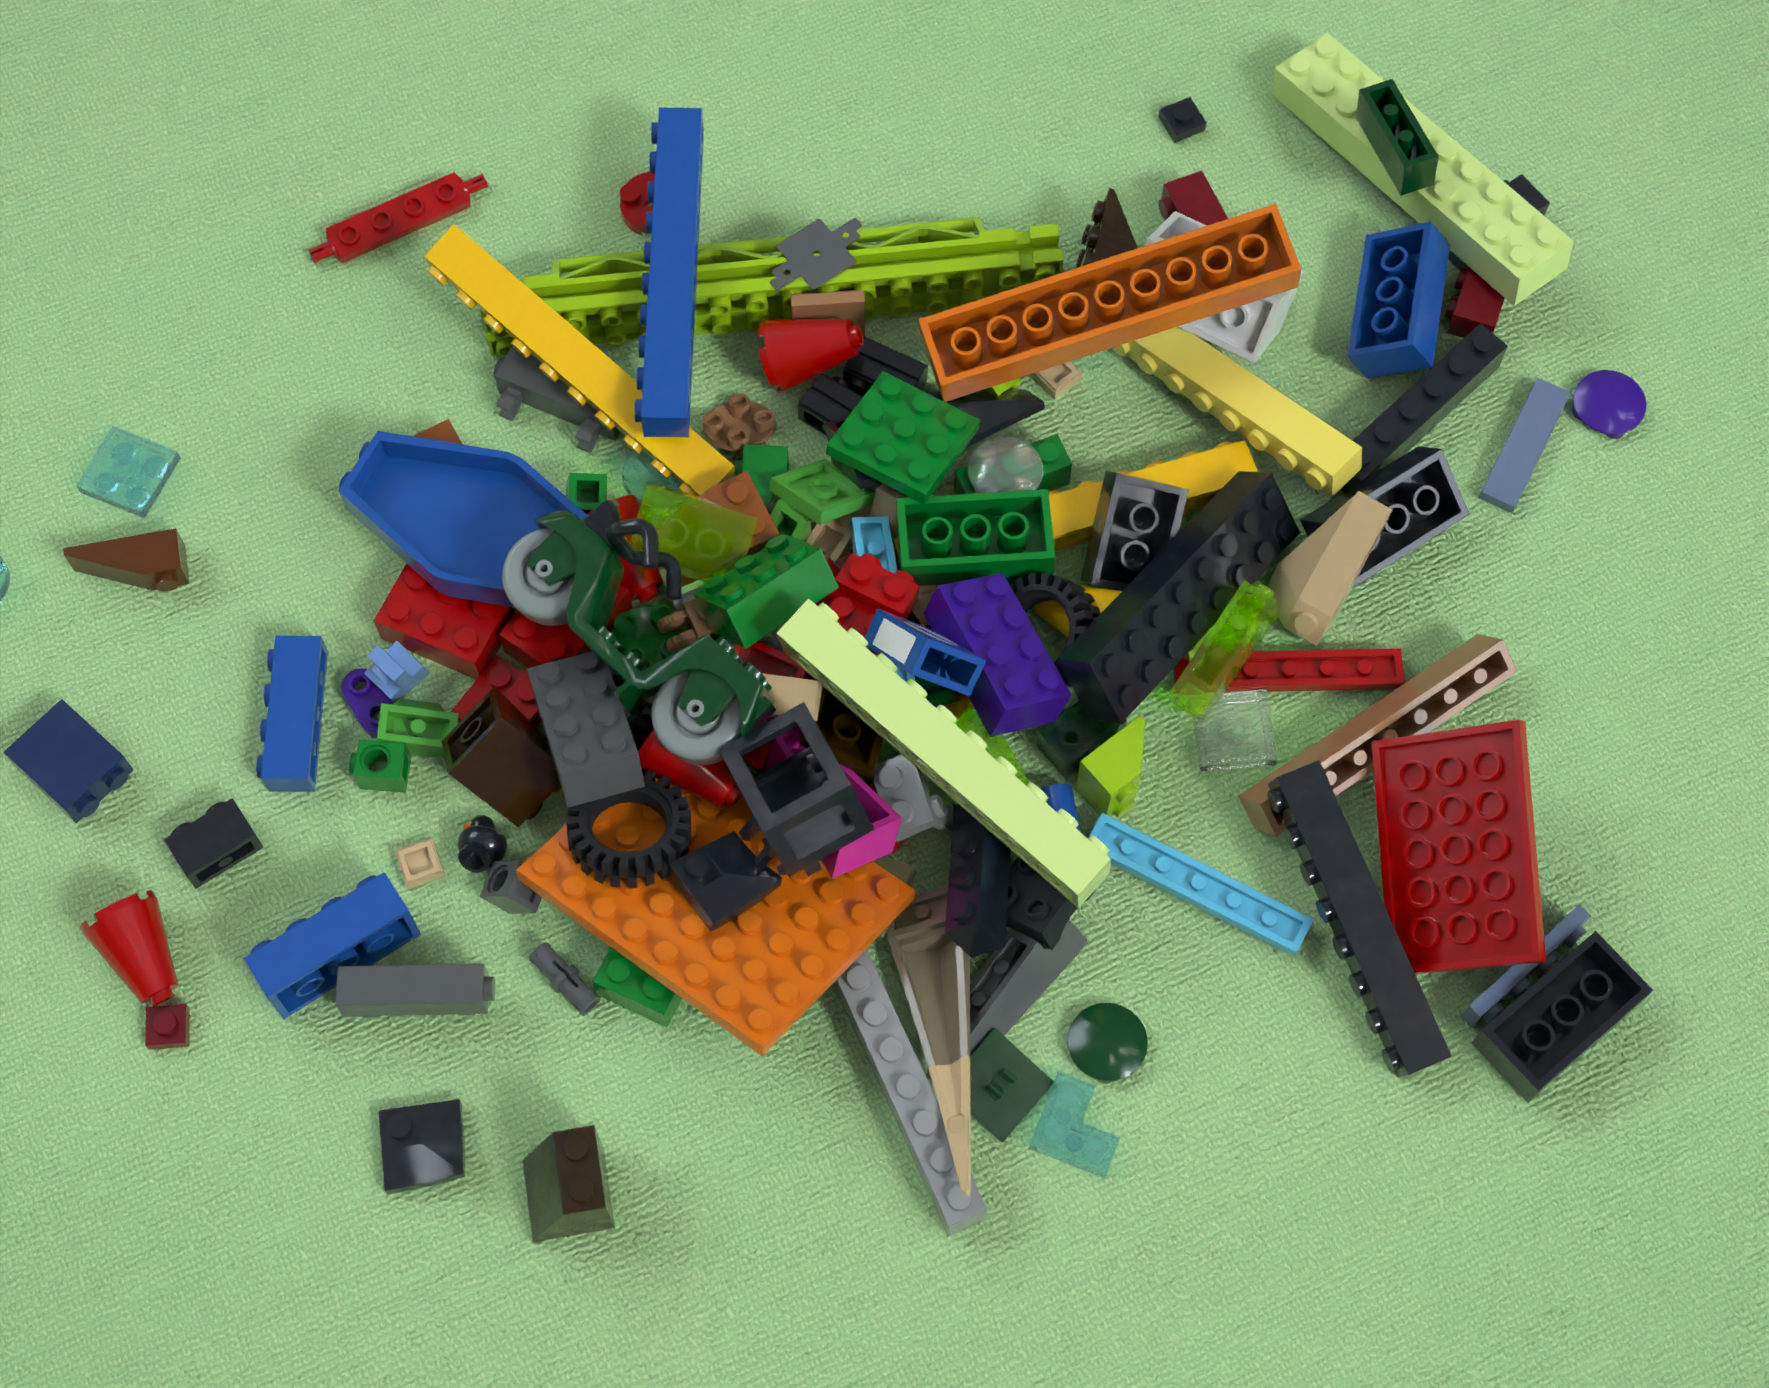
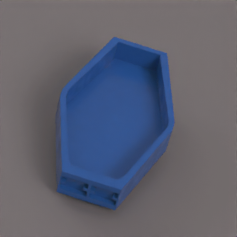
(449, 508)

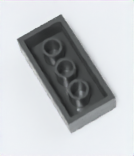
(585, 728)

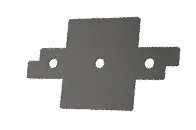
(816, 270)

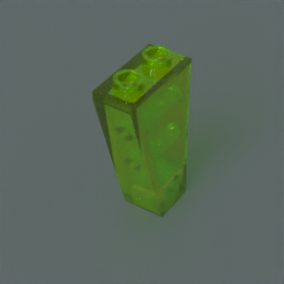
(1225, 649)

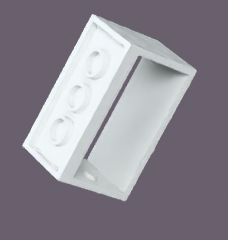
(1240, 330)

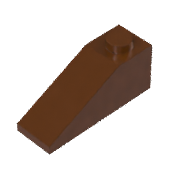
(141, 560)

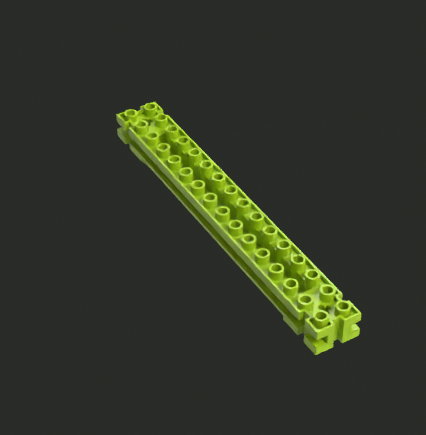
(737, 294)

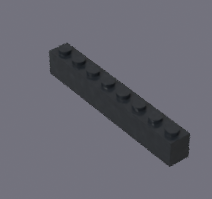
(1358, 920)

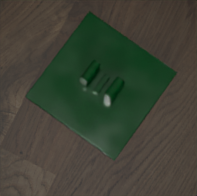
(1003, 1085)

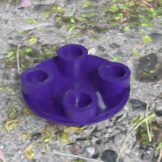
(1609, 403)

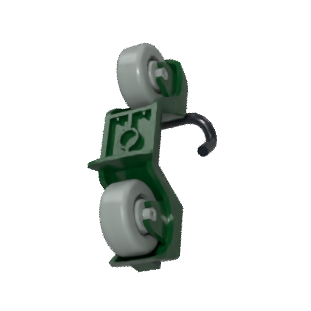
(572, 577)

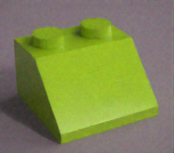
(1112, 772)

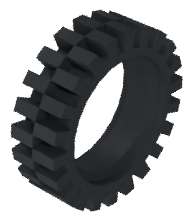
(1065, 592)
(632, 865)

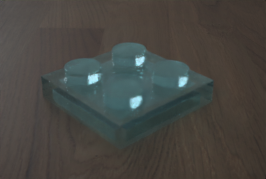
(128, 472)

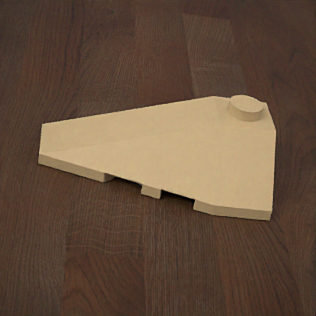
(1324, 567)

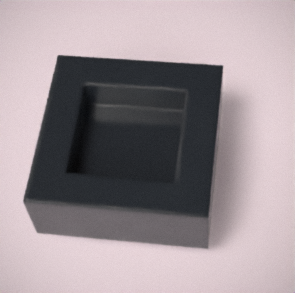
(1182, 119)

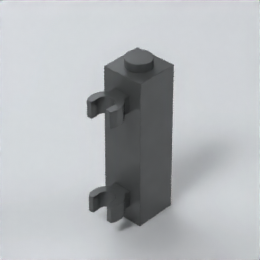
(523, 382)
(414, 990)

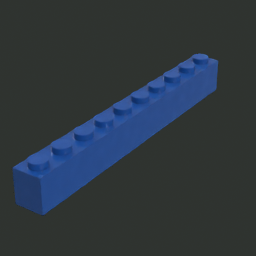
(672, 273)

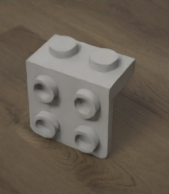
(913, 798)

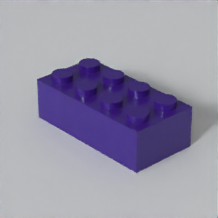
(1019, 678)

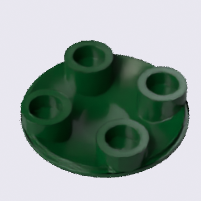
(1107, 1042)

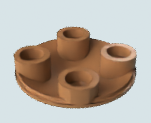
(738, 424)

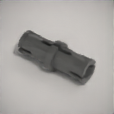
(564, 978)

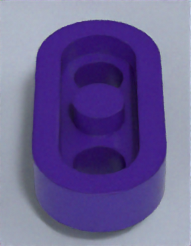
(365, 701)

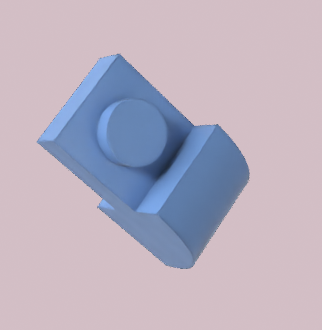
(395, 670)

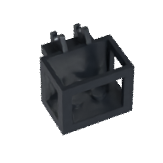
(801, 802)

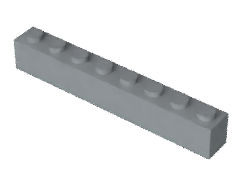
(907, 1093)

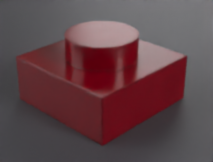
(167, 1026)

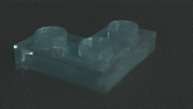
(1063, 1134)

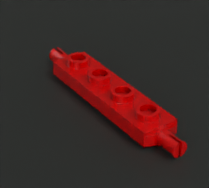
(398, 217)

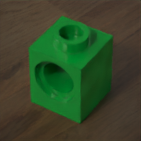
(392, 776)

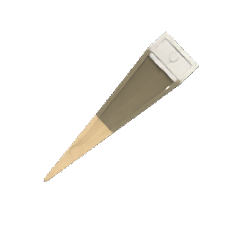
(938, 993)

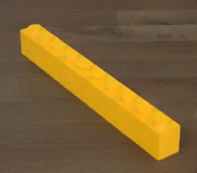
(569, 357)
(1201, 473)

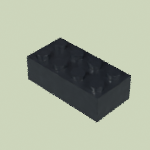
(1422, 501)
(1561, 1016)

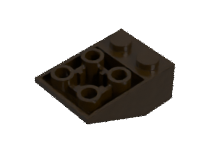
(1108, 234)

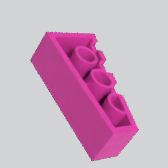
(882, 816)

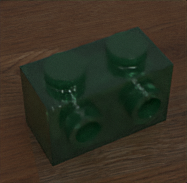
(1074, 738)

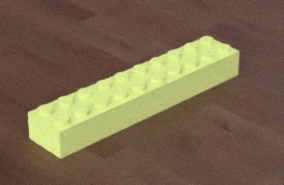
(1468, 204)
(945, 753)

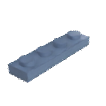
(1516, 978)

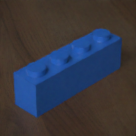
(293, 714)

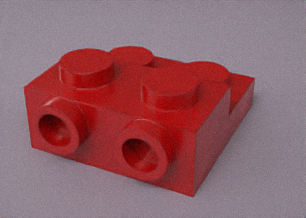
(869, 586)
(509, 681)

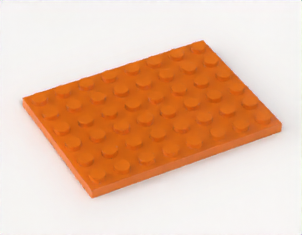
(753, 970)

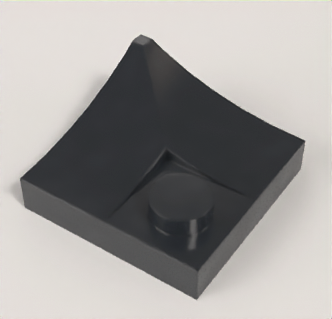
(722, 880)
(422, 1145)

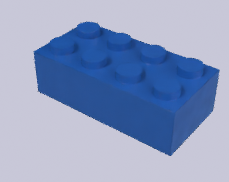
(1399, 300)
(344, 933)

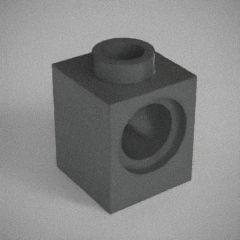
(507, 891)

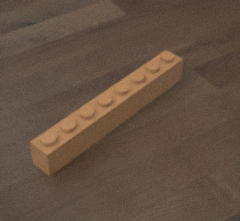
(1406, 711)

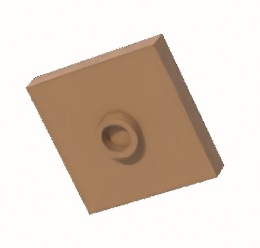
(830, 306)

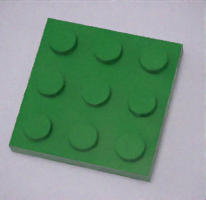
(903, 437)

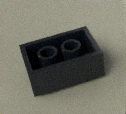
(1130, 528)

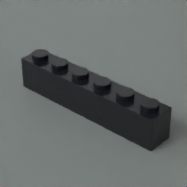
(1428, 401)

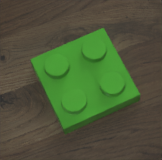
(821, 491)

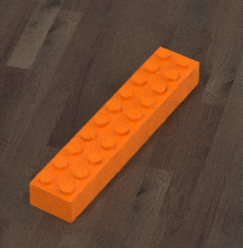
(1110, 302)

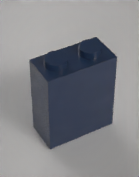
(69, 761)

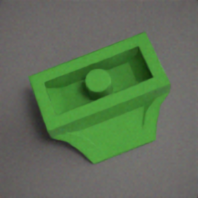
(417, 725)

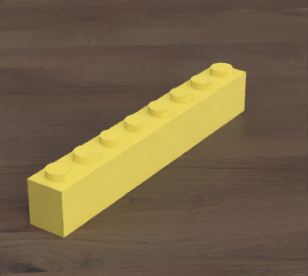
(1248, 407)

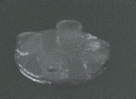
(1005, 466)

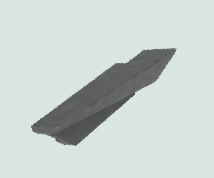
(1016, 979)

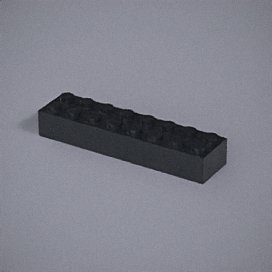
(1178, 596)

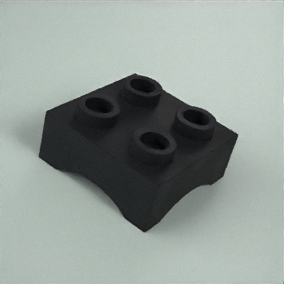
(1036, 905)

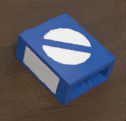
(924, 652)

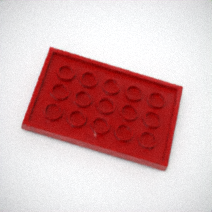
(1460, 847)

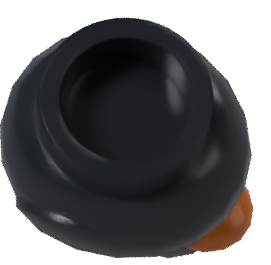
(480, 844)

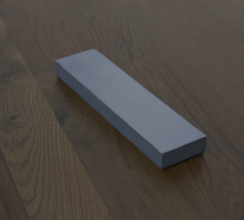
(1524, 445)

